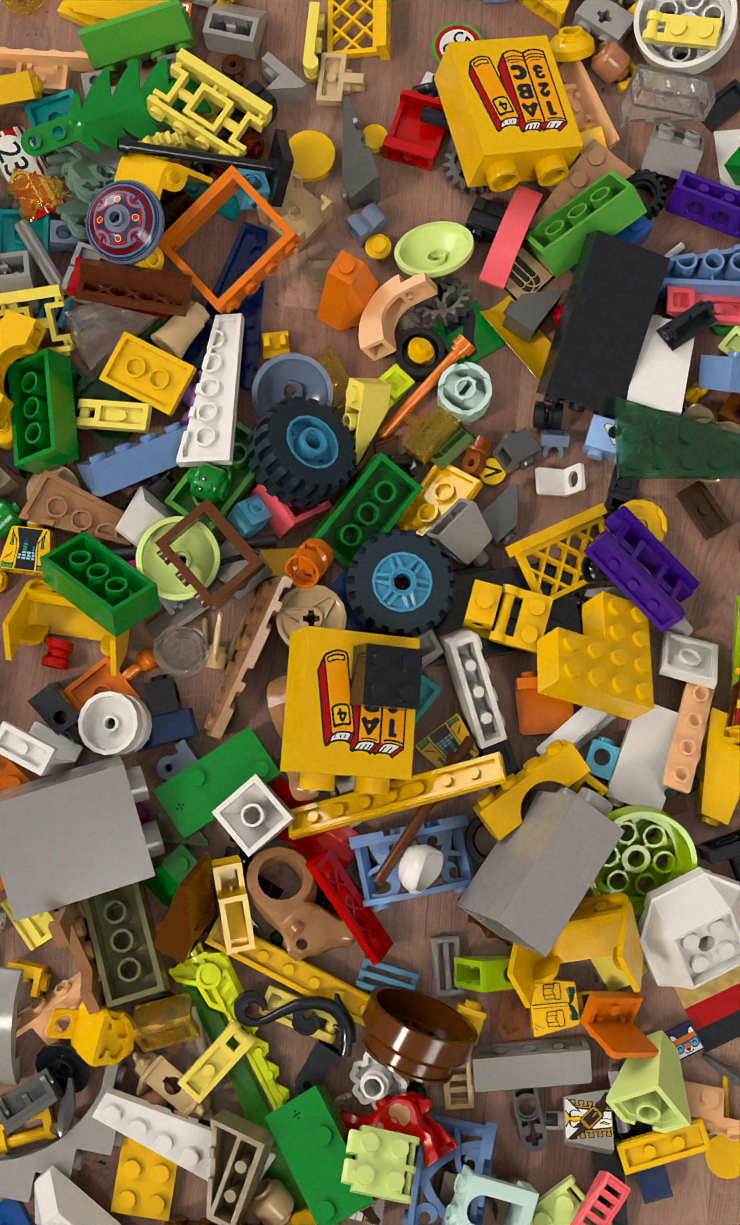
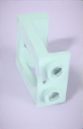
(470, 1185)

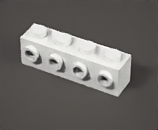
(473, 687)

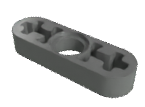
(524, 1128)

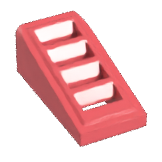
(597, 1188)

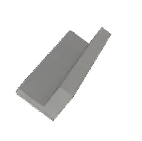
(531, 1064)

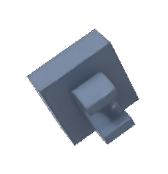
(554, 438)

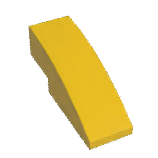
(233, 904)

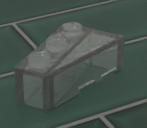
(665, 95)
(99, 327)

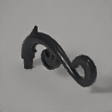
(297, 1007)

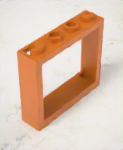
(200, 212)

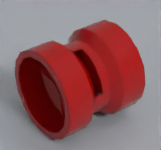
(57, 653)

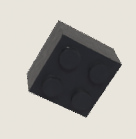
(386, 677)

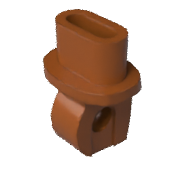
(475, 456)

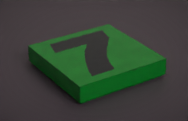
(475, 330)

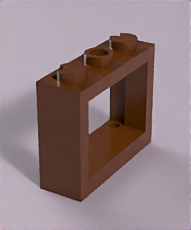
(186, 576)

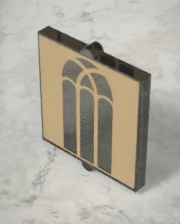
(527, 275)

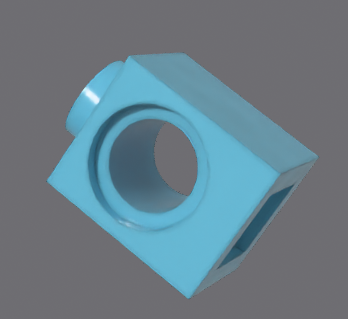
(259, 182)
(249, 516)
(607, 745)

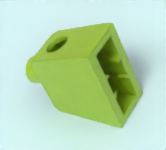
(482, 973)

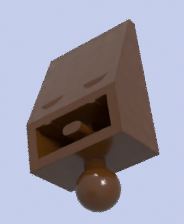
(189, 912)

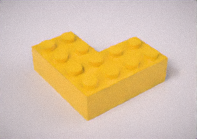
(605, 665)

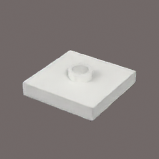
(689, 659)

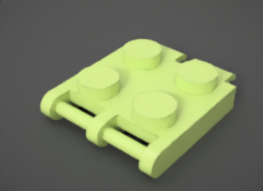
(380, 1163)
(560, 1205)

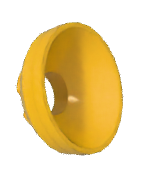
(572, 44)

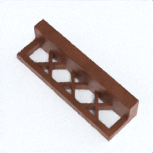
(135, 285)

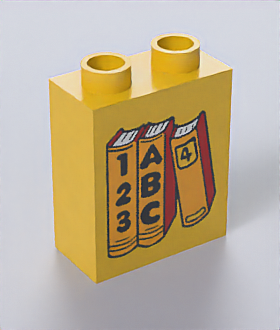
(508, 112)
(327, 734)

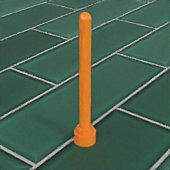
(461, 348)

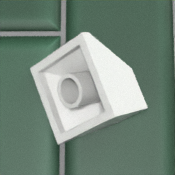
(254, 815)

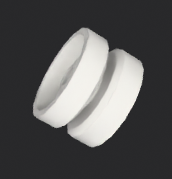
(114, 724)

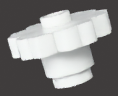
(375, 1081)

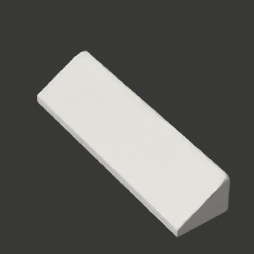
(579, 728)

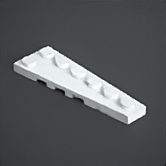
(214, 411)
(161, 1131)

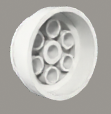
(696, 59)

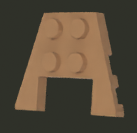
(72, 930)

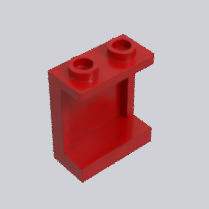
(409, 138)

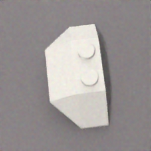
(63, 1203)

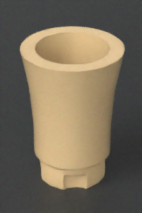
(180, 331)

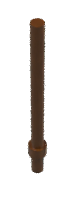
(418, 819)

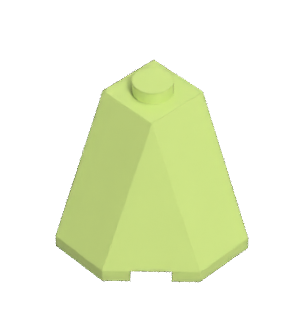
(652, 1089)

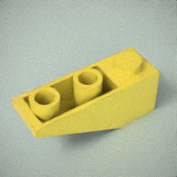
(365, 409)

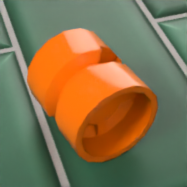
(309, 562)

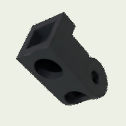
(316, 1065)

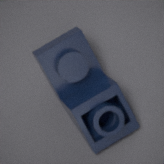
(171, 728)
(653, 1181)

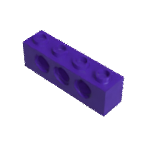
(706, 203)

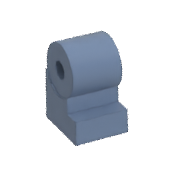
(366, 223)
(61, 238)
(172, 765)

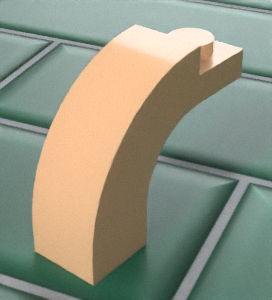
(386, 307)

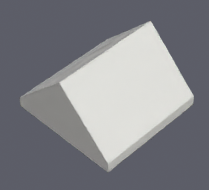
(141, 515)

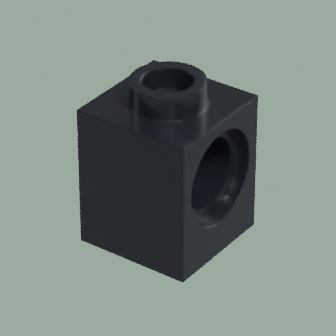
(162, 695)

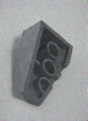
(359, 168)

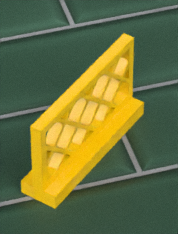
(380, 24)
(553, 536)

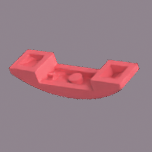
(510, 237)
(725, 308)

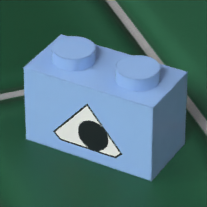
(600, 439)

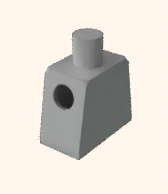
(462, 533)

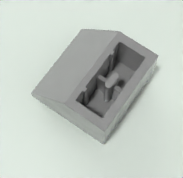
(234, 29)
(673, 150)
(19, 272)

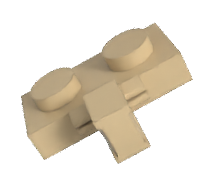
(336, 80)

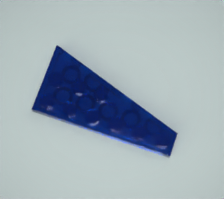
(246, 250)

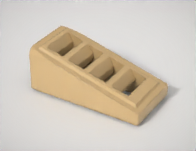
(461, 1102)

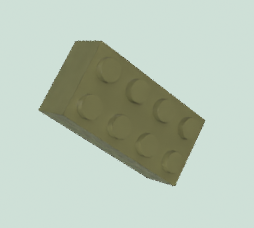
(123, 944)

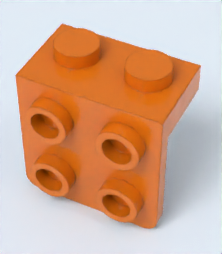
(537, 711)
(610, 1021)

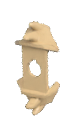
(152, 1069)

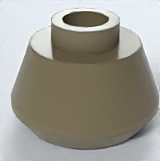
(318, 269)

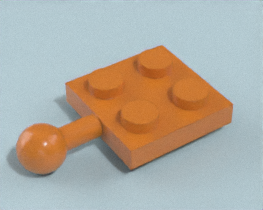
(99, 679)

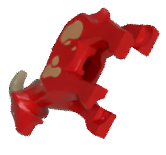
(403, 1114)

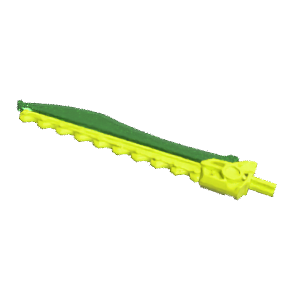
(217, 992)

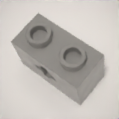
(604, 21)

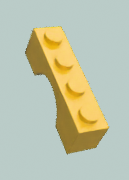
(18, 337)
(502, 808)

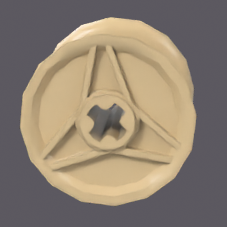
(308, 603)

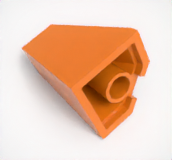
(346, 292)

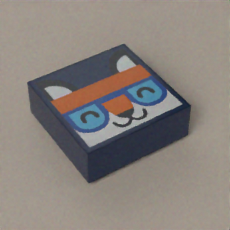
(685, 1039)

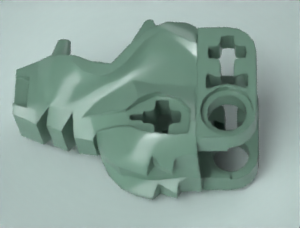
(82, 183)

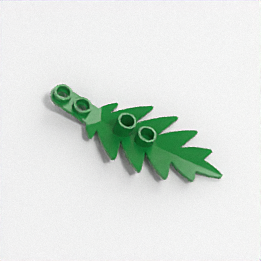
(107, 116)

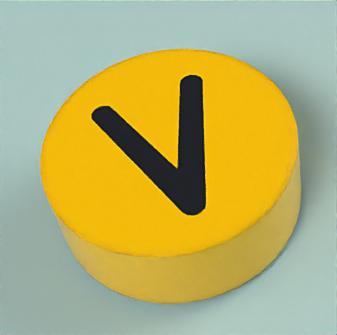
(493, 473)

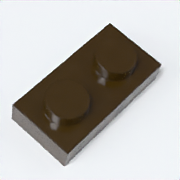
(703, 509)

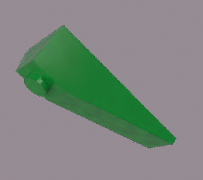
(171, 874)

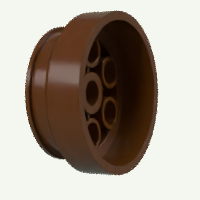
(416, 1035)

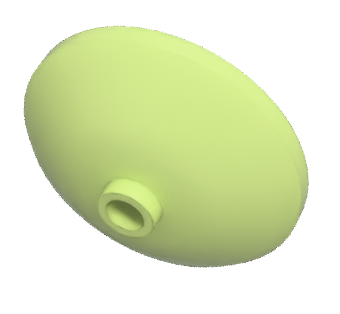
(434, 249)
(195, 544)

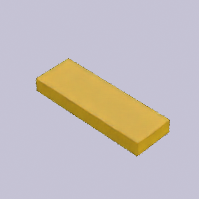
(661, 1148)

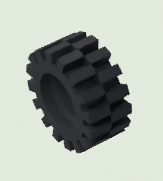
(654, 187)

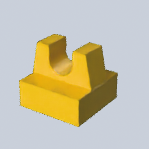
(275, 344)

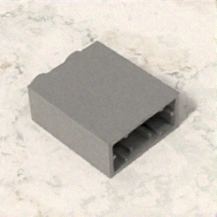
(74, 836)
(543, 867)

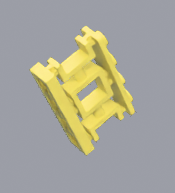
(218, 90)
(11, 299)

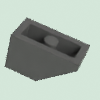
(530, 313)
(502, 516)

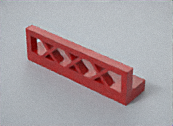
(349, 905)

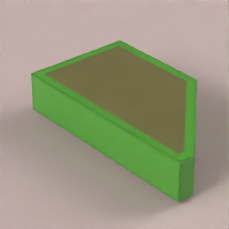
(170, 833)

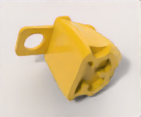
(96, 1037)

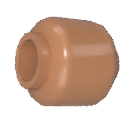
(610, 62)

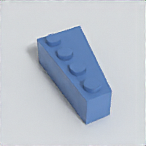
(708, 273)
(720, 372)
(132, 462)

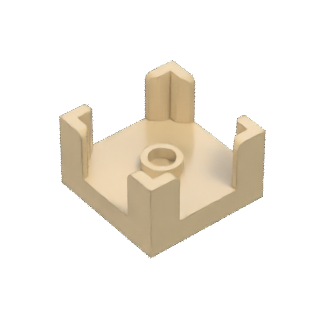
(300, 211)

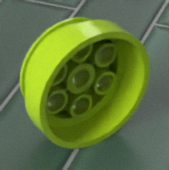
(668, 839)

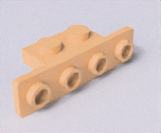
(50, 65)
(585, 101)
(687, 737)
(38, 1013)
(708, 1104)

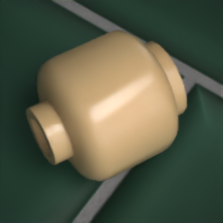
(272, 1202)

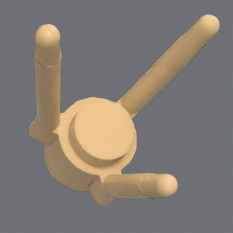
(218, 657)

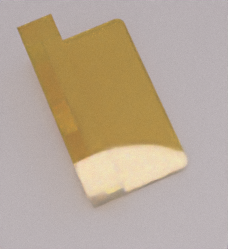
(337, 375)
(164, 1023)

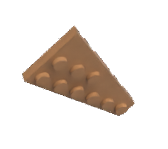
(248, 650)

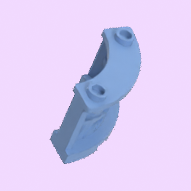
(379, 844)
(479, 1151)

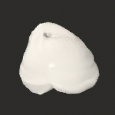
(419, 867)

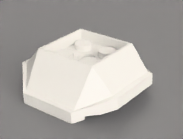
(691, 929)

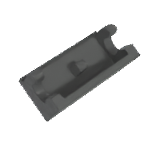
(29, 1100)

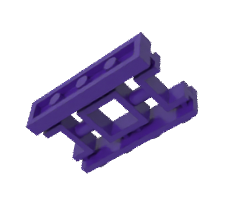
(650, 593)

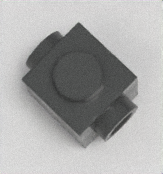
(516, 450)

